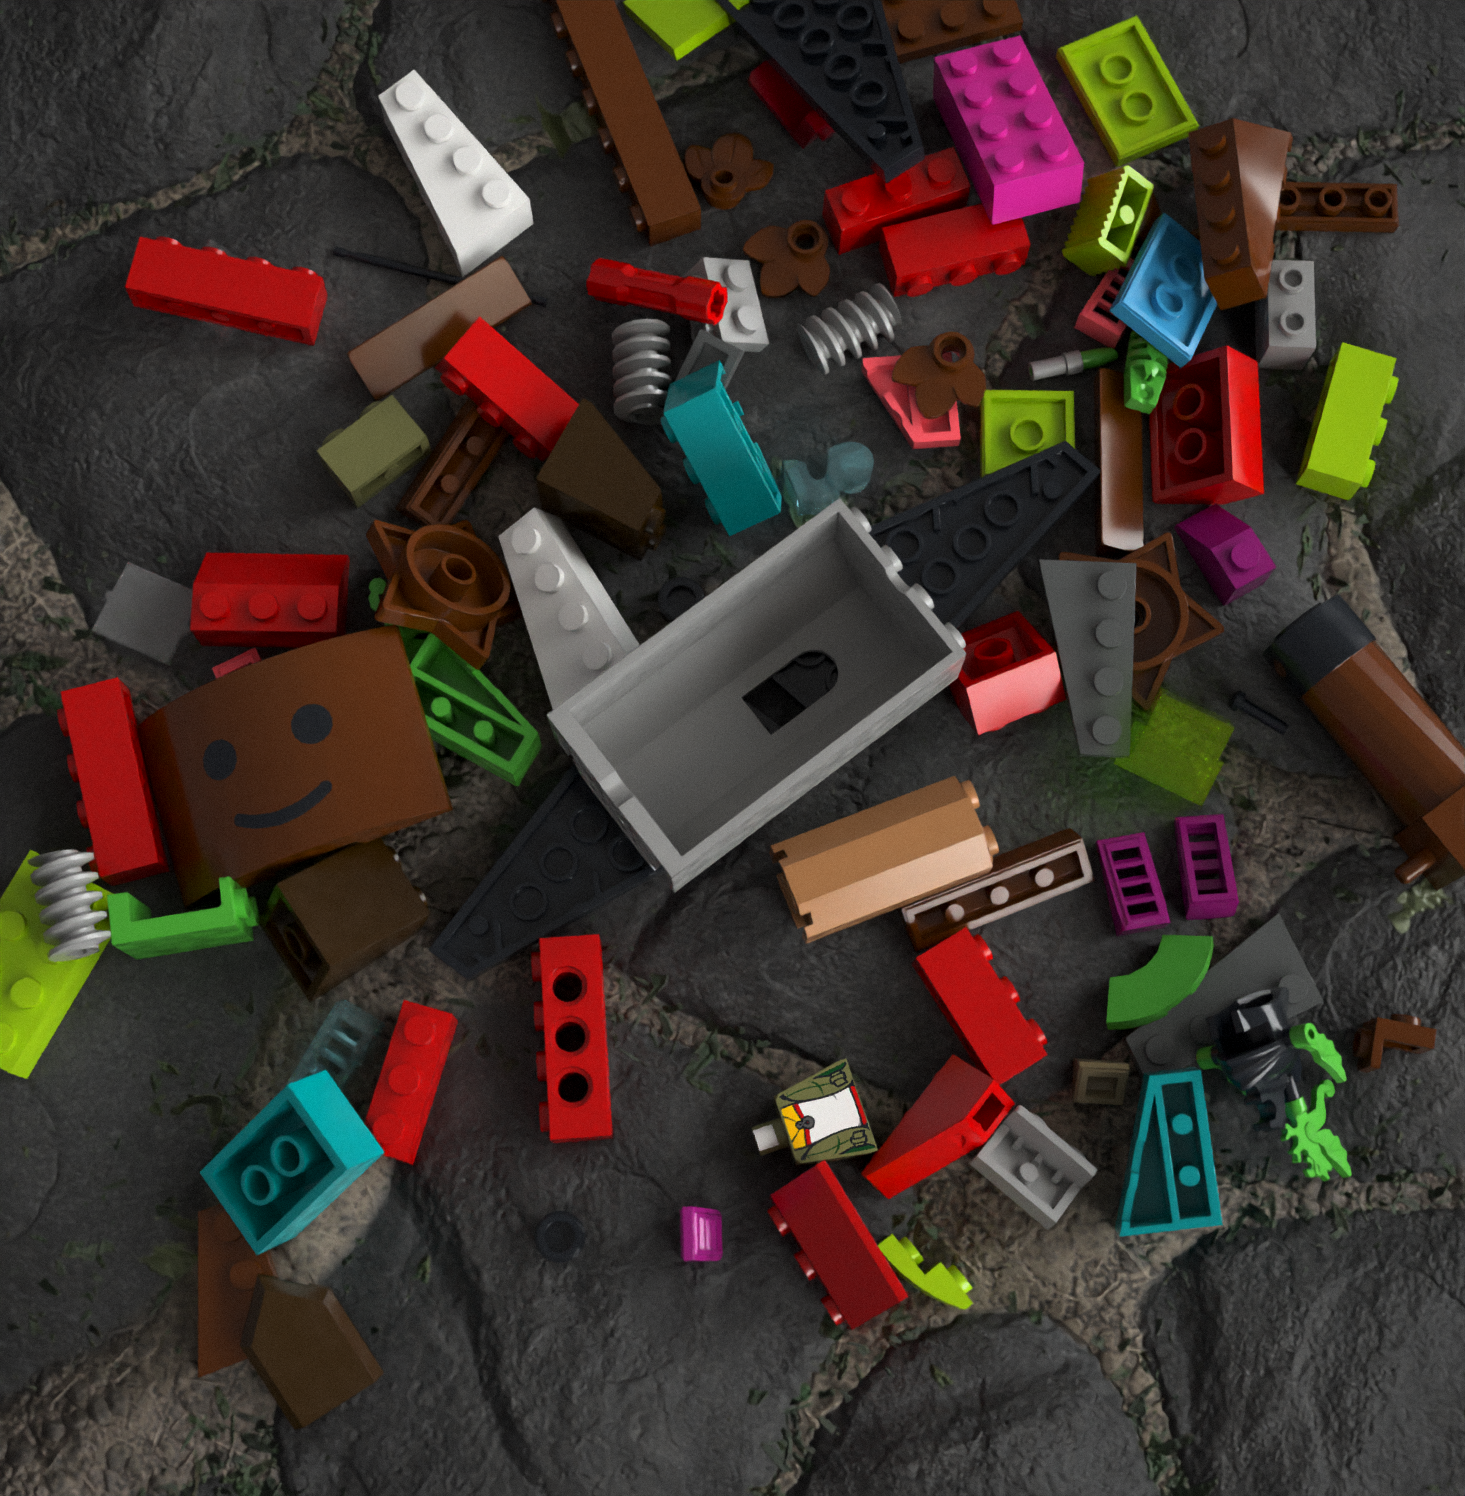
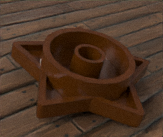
(444, 585)
(1164, 616)

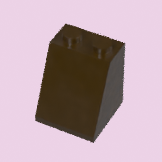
(602, 486)
(342, 915)

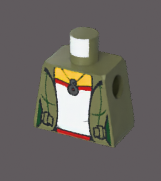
(818, 1120)

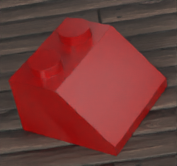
(1006, 674)

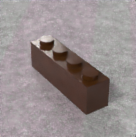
(1237, 197)

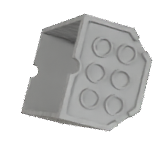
(669, 725)

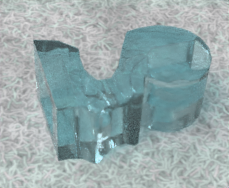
(847, 471)

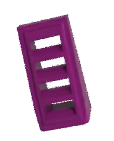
(1221, 893)
(1137, 923)
(700, 1234)

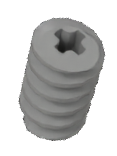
(849, 327)
(639, 370)
(68, 904)

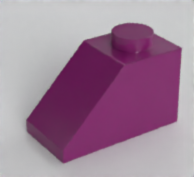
(1226, 552)

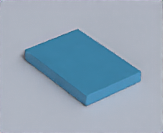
(1167, 292)

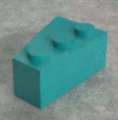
(720, 450)
(1170, 1158)

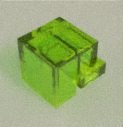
(1178, 746)

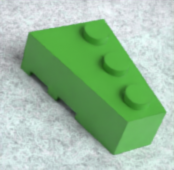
(471, 714)

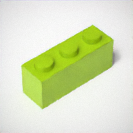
(1348, 422)

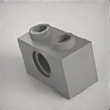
(1286, 317)

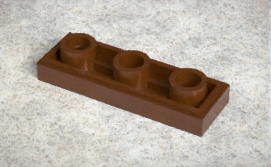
(1353, 208)

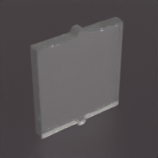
(146, 613)

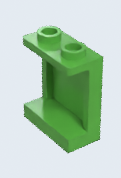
(147, 937)

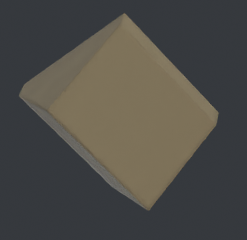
(1099, 1081)

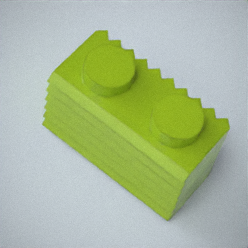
(1108, 220)

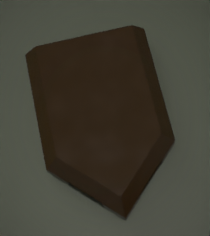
(305, 1348)

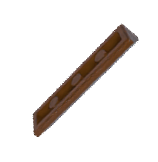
(434, 328)
(1120, 461)
(452, 468)
(1013, 883)

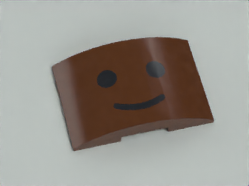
(291, 761)

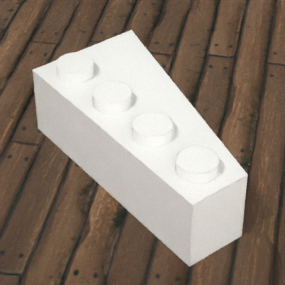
(458, 179)
(563, 605)

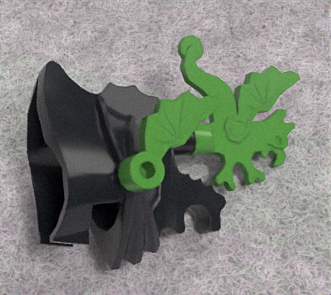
(1263, 1061)

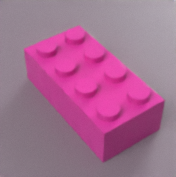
(1007, 130)

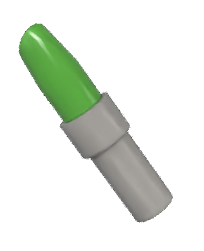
(1071, 362)

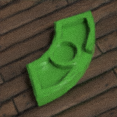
(1160, 984)

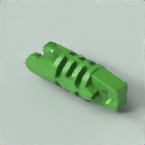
(1143, 374)

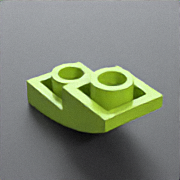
(937, 1282)

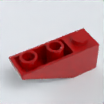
(944, 1124)

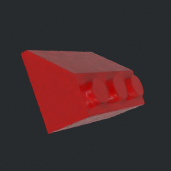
(1208, 431)
(269, 599)
(835, 1247)

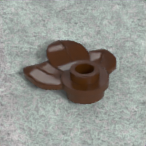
(727, 170)
(787, 264)
(939, 381)

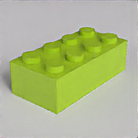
(32, 988)

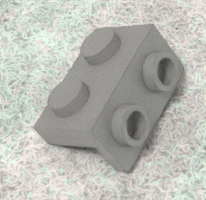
(742, 316)
(1033, 1166)

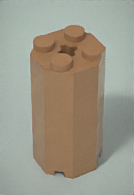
(884, 858)

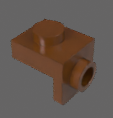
(1398, 1033)

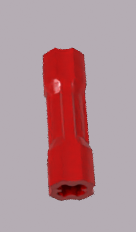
(684, 296)

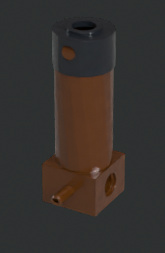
(1384, 730)

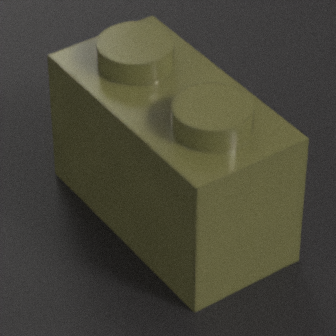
(373, 450)

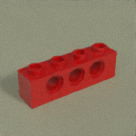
(580, 959)

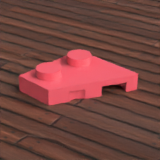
(902, 406)

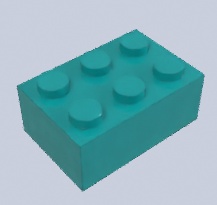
(291, 1161)

